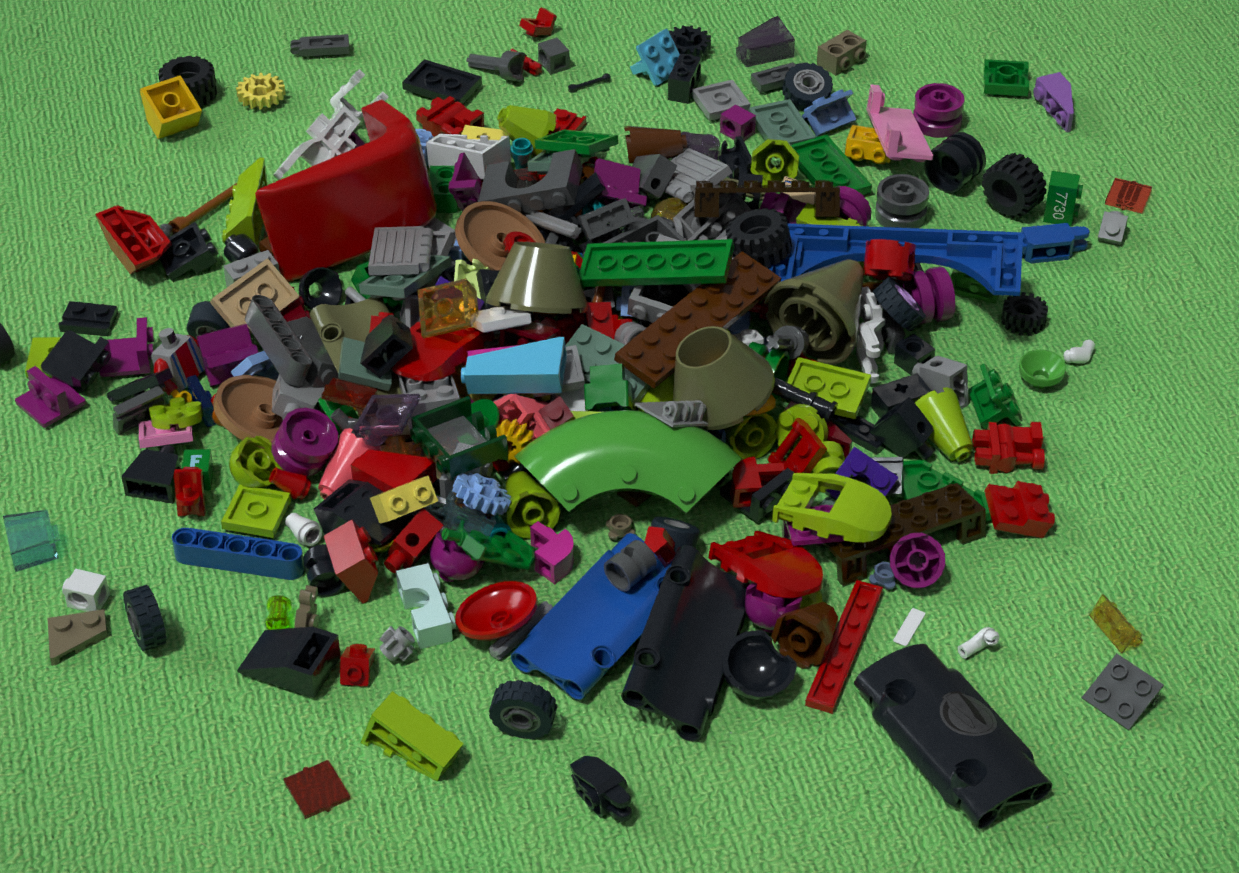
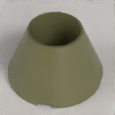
(539, 280)
(722, 375)

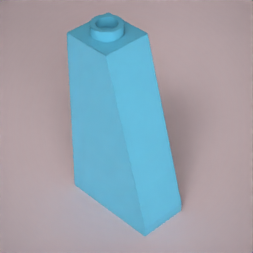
(518, 369)

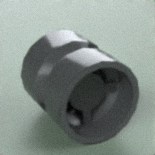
(630, 565)

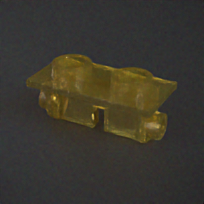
(1114, 624)

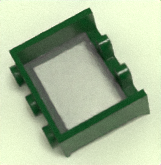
(457, 438)

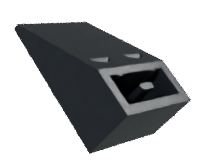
(353, 503)
(293, 658)

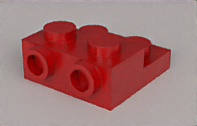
(1020, 509)

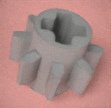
(397, 643)

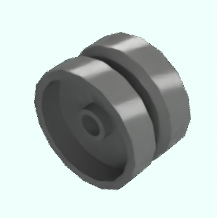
(902, 201)

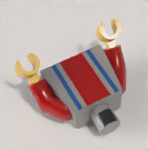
(182, 357)

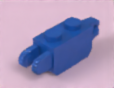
(1052, 242)

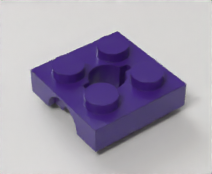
(860, 465)

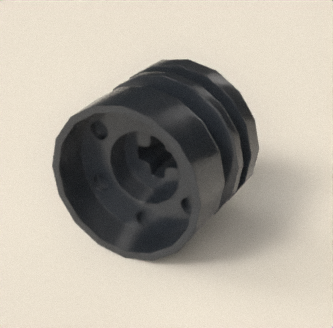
(955, 162)

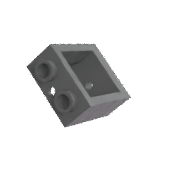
(596, 221)

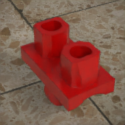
(189, 491)

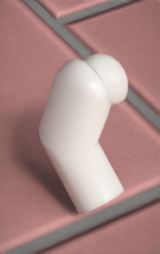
(1080, 355)
(983, 638)

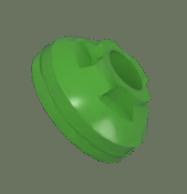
(1042, 363)

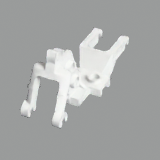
(331, 134)
(869, 337)

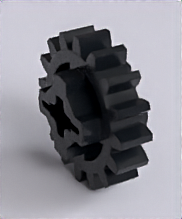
(691, 40)

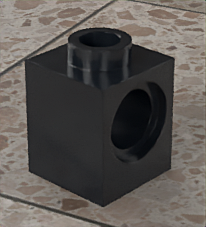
(912, 351)

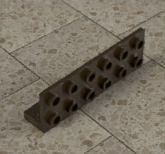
(707, 195)
(916, 515)

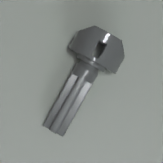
(509, 65)
(789, 339)

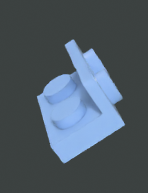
(258, 365)

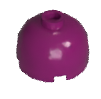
(452, 560)
(917, 560)
(766, 609)

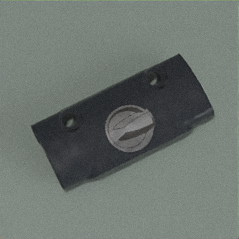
(951, 734)

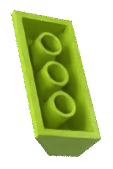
(244, 209)

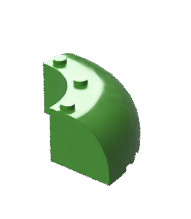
(627, 454)

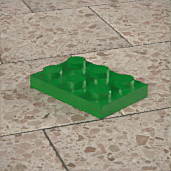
(583, 142)

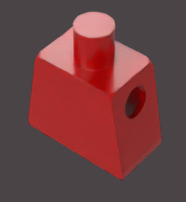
(413, 541)

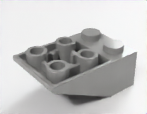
(432, 393)

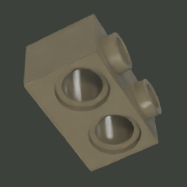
(841, 52)

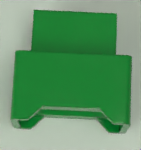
(608, 388)

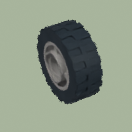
(805, 84)

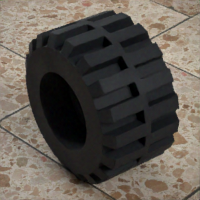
(197, 75)
(1014, 185)
(761, 235)

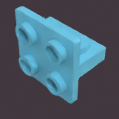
(657, 57)

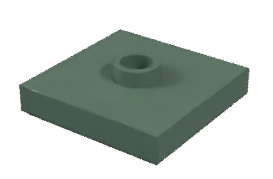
(353, 371)

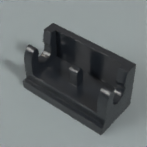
(736, 158)

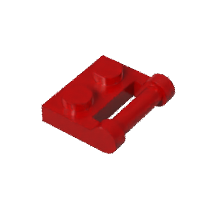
(805, 454)

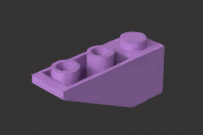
(1056, 97)

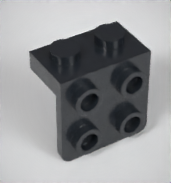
(76, 360)
(765, 498)

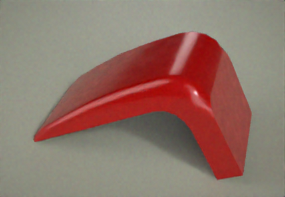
(335, 206)

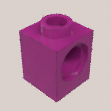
(737, 122)

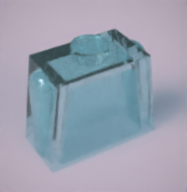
(31, 538)

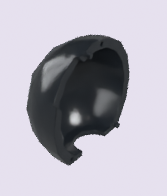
(756, 667)

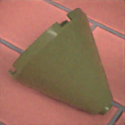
(822, 304)

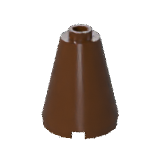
(654, 141)

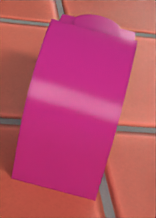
(554, 553)

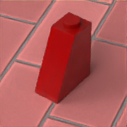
(391, 469)

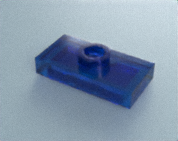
(199, 394)

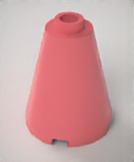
(339, 465)

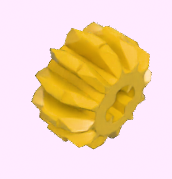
(517, 437)

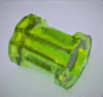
(278, 613)

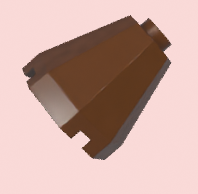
(808, 636)

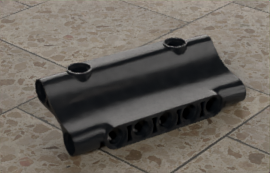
(683, 643)

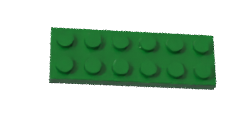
(656, 263)

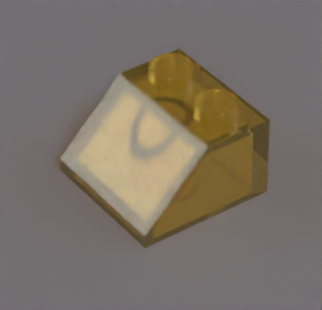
(447, 307)

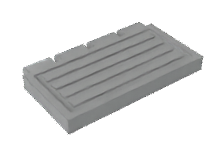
(691, 168)
(400, 250)

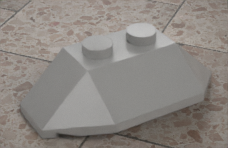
(709, 228)

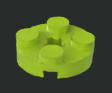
(176, 412)
(808, 414)

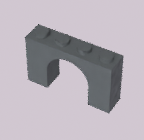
(553, 191)

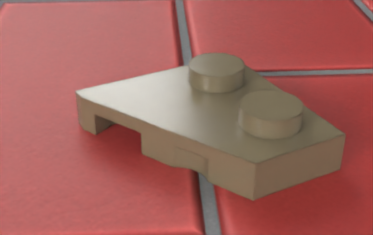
(75, 633)

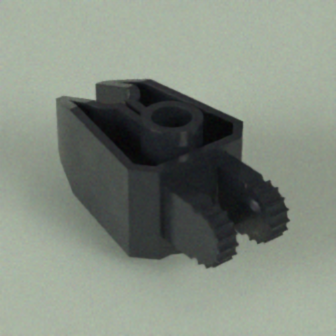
(601, 788)

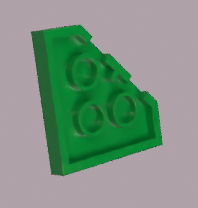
(921, 478)

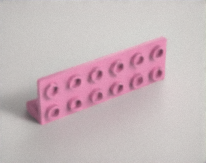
(896, 129)

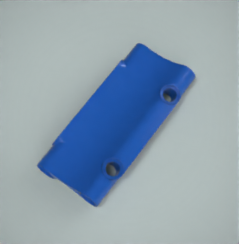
(588, 626)

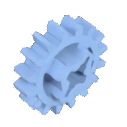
(481, 493)

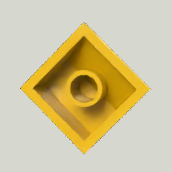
(170, 107)

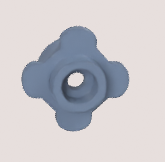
(883, 576)

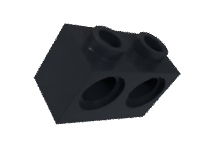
(684, 78)

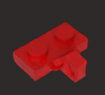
(600, 318)

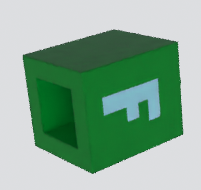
(203, 460)

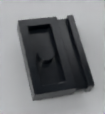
(88, 318)

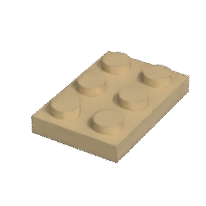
(261, 280)

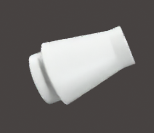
(305, 530)

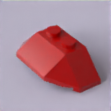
(133, 237)

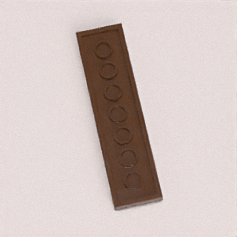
(653, 351)

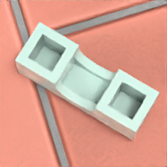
(431, 622)

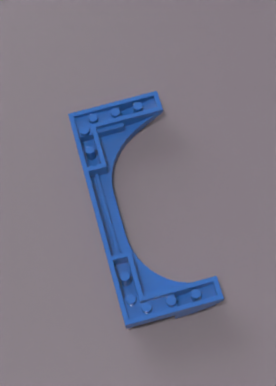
(986, 256)

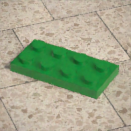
(825, 161)

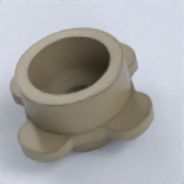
(619, 526)

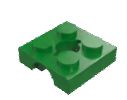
(1006, 77)

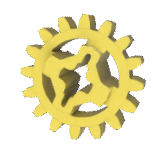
(260, 91)

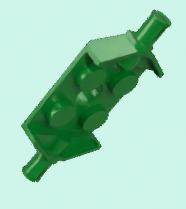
(496, 549)

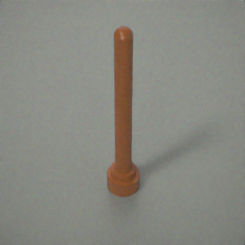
(181, 222)

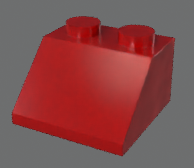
(353, 558)

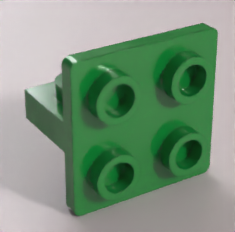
(993, 399)

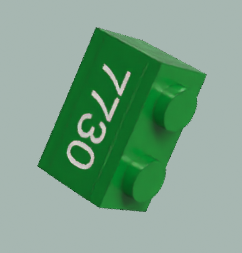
(1061, 198)

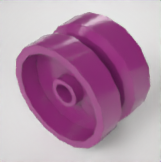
(938, 109)
(854, 206)
(933, 293)
(304, 441)

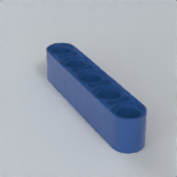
(238, 553)

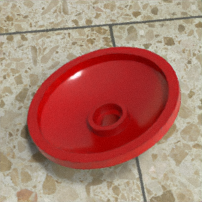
(496, 610)

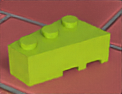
(412, 736)

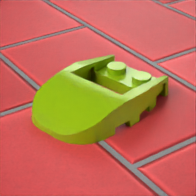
(857, 515)

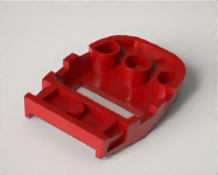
(438, 355)
(771, 563)

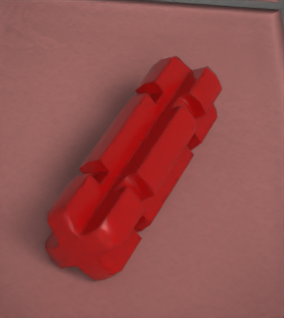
(531, 65)

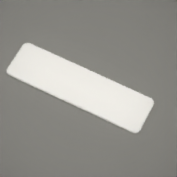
(909, 627)

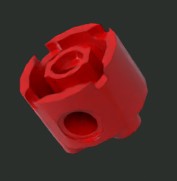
(889, 259)

